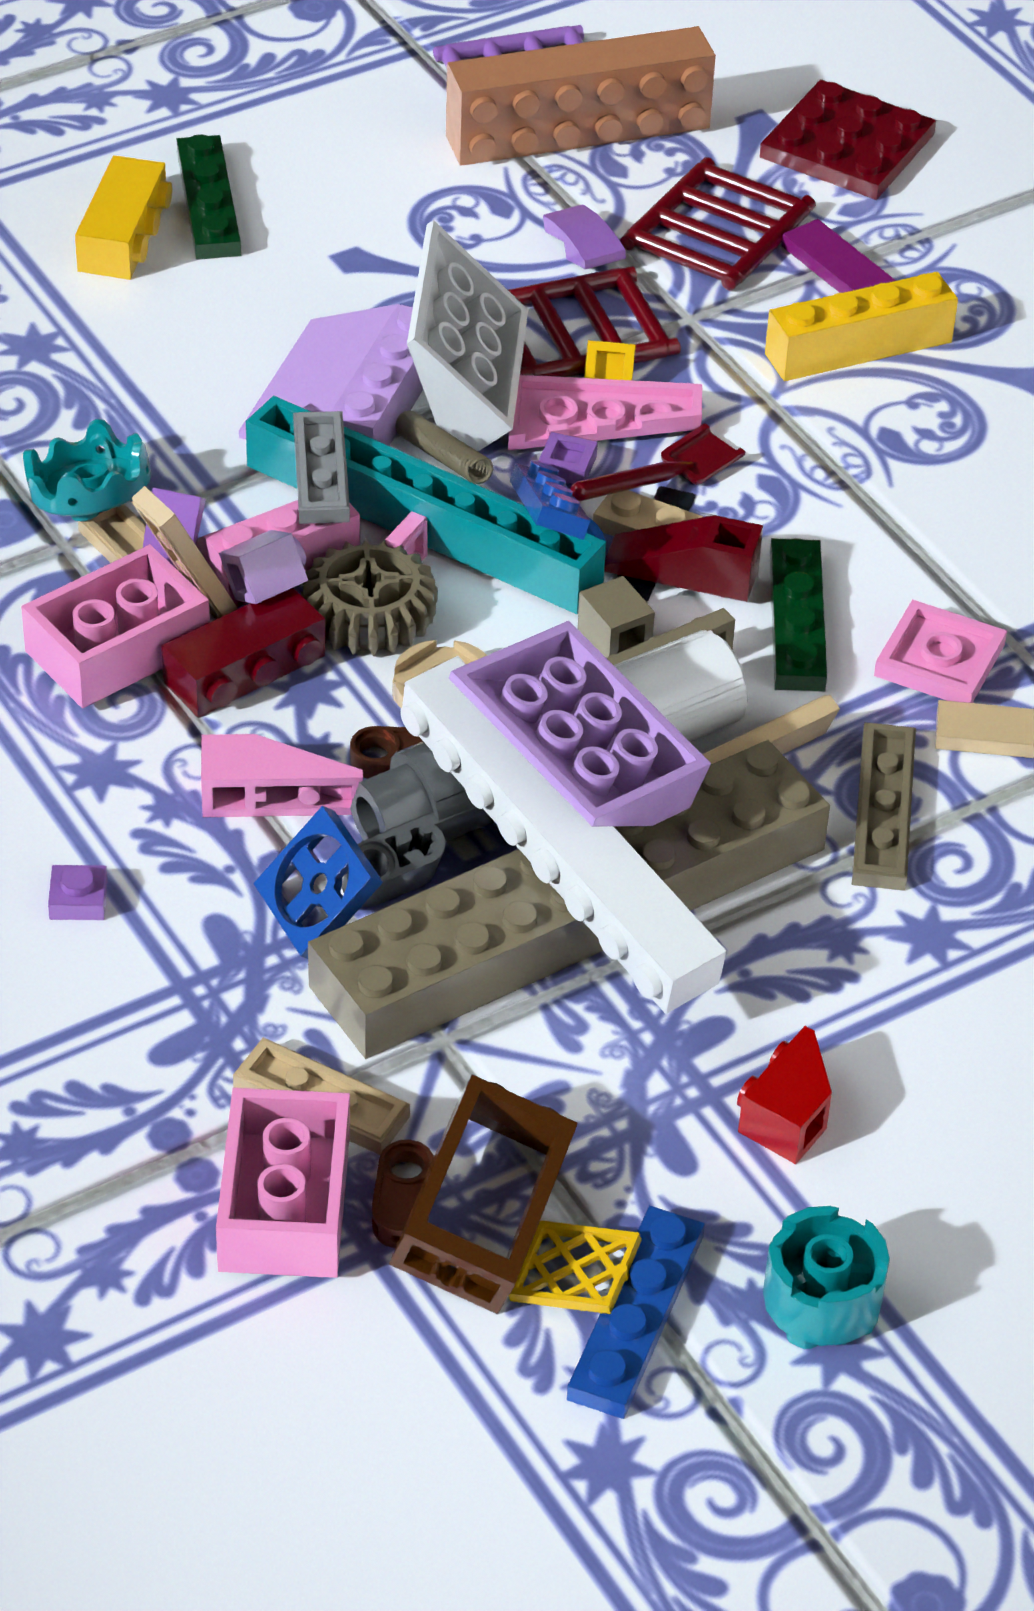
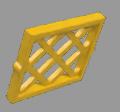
(579, 1235)

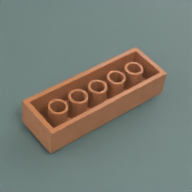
(579, 95)

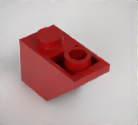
(789, 1101)

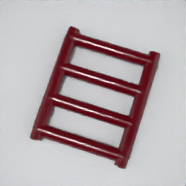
(685, 192)
(583, 289)

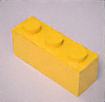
(122, 217)

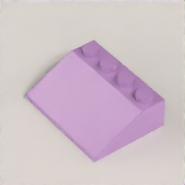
(352, 366)
(585, 728)

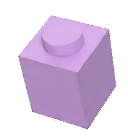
(264, 566)

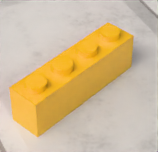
(860, 326)

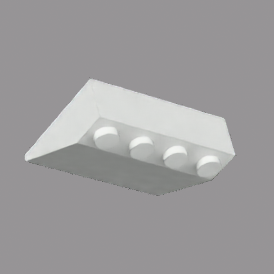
(465, 342)

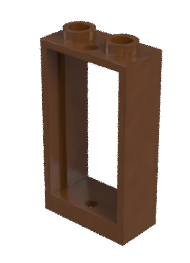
(430, 1250)

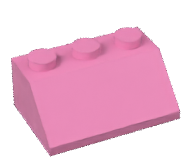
(313, 537)

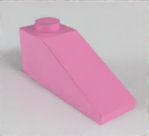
(269, 778)

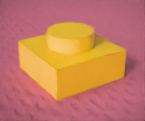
(609, 360)

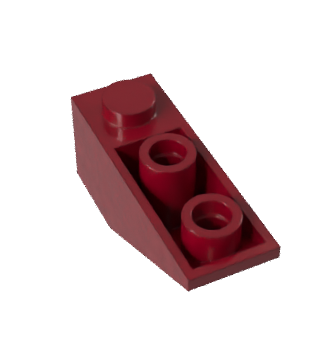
(696, 554)

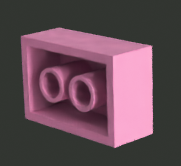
(112, 624)
(283, 1183)

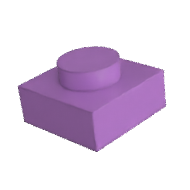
(570, 455)
(77, 892)

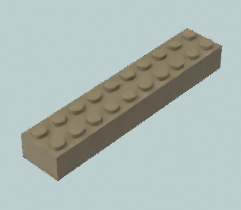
(508, 928)

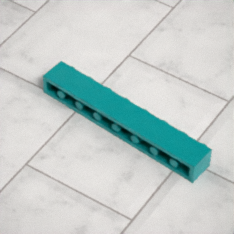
(460, 516)

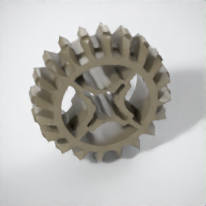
(371, 596)

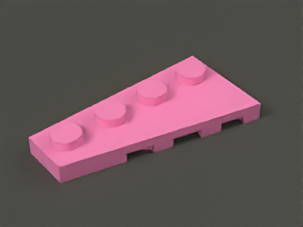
(601, 409)

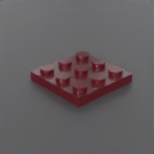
(848, 139)

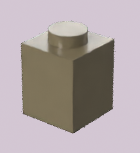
(614, 616)

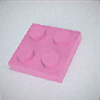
(940, 653)

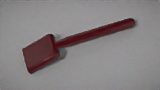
(694, 457)

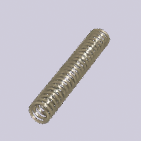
(444, 447)

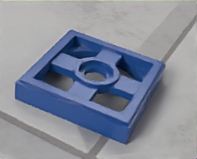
(299, 854)

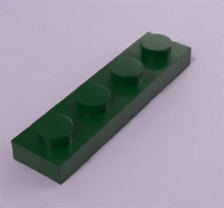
(208, 197)
(798, 615)

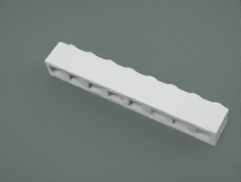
(587, 865)

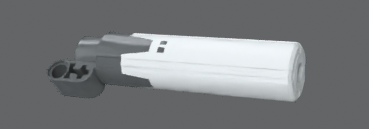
(422, 807)

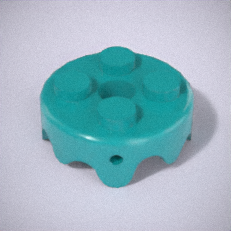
(83, 477)

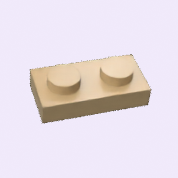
(632, 511)

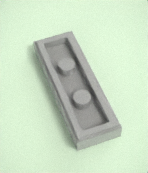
(321, 467)

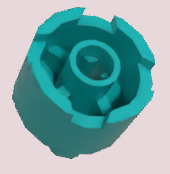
(825, 1277)

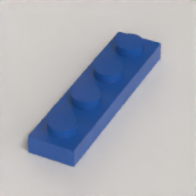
(549, 499)
(628, 1336)

